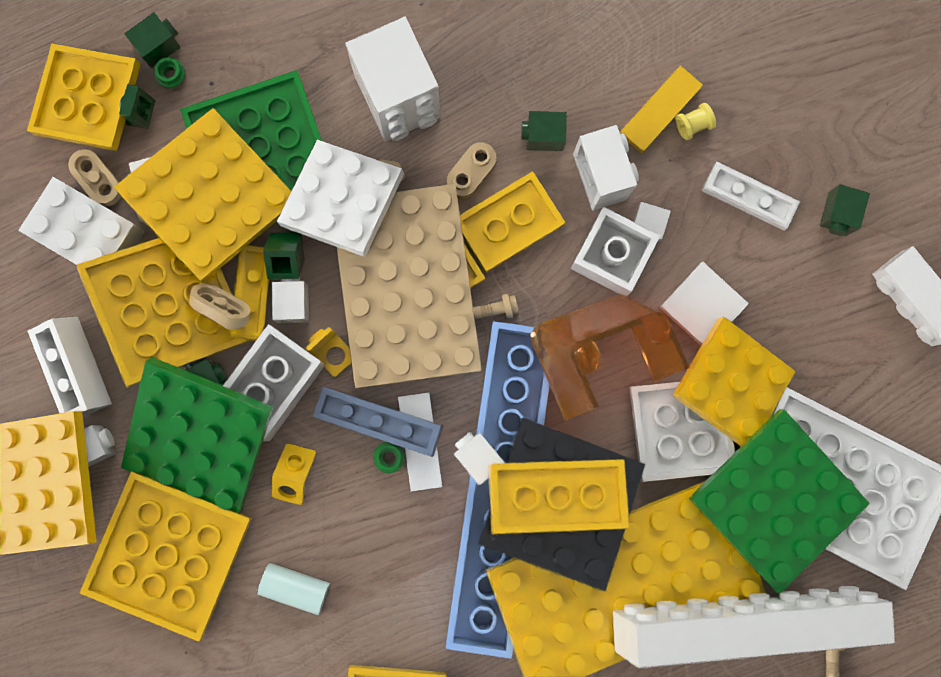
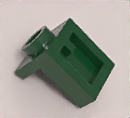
(136, 107)

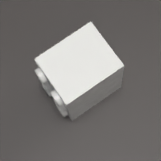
(395, 79)

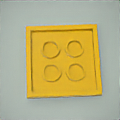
(82, 96)
(733, 382)

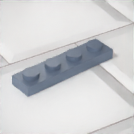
(378, 421)

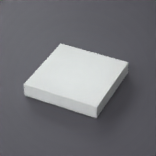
(701, 301)

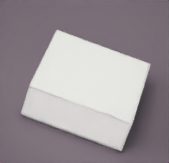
(652, 218)

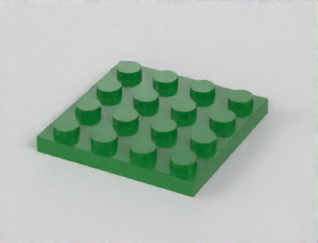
(271, 120)
(195, 435)
(779, 501)

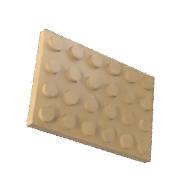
(411, 294)

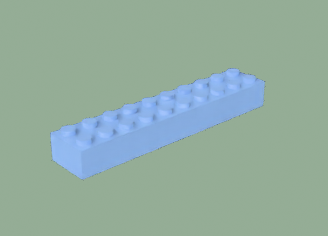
(511, 391)

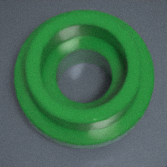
(163, 67)
(379, 457)

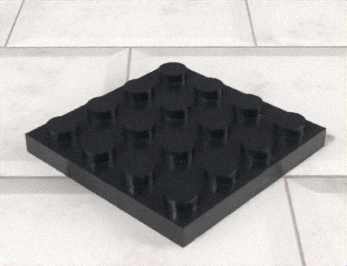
(576, 555)

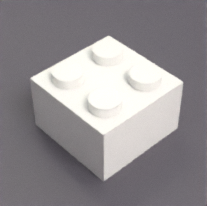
(605, 167)
(615, 252)

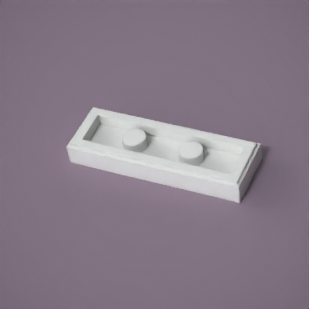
(750, 196)
(422, 469)

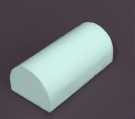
(293, 588)

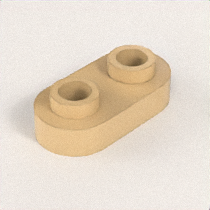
(472, 169)
(96, 179)
(219, 306)

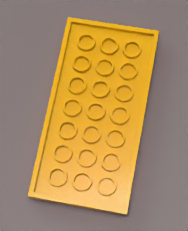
(663, 556)

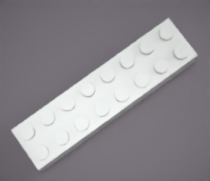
(751, 626)

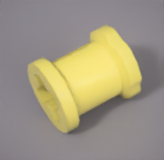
(695, 121)

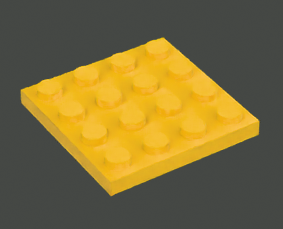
(205, 195)
(146, 309)
(45, 484)
(165, 556)

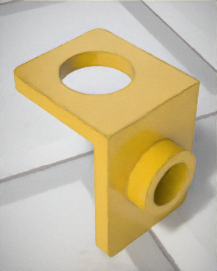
(322, 342)
(292, 472)

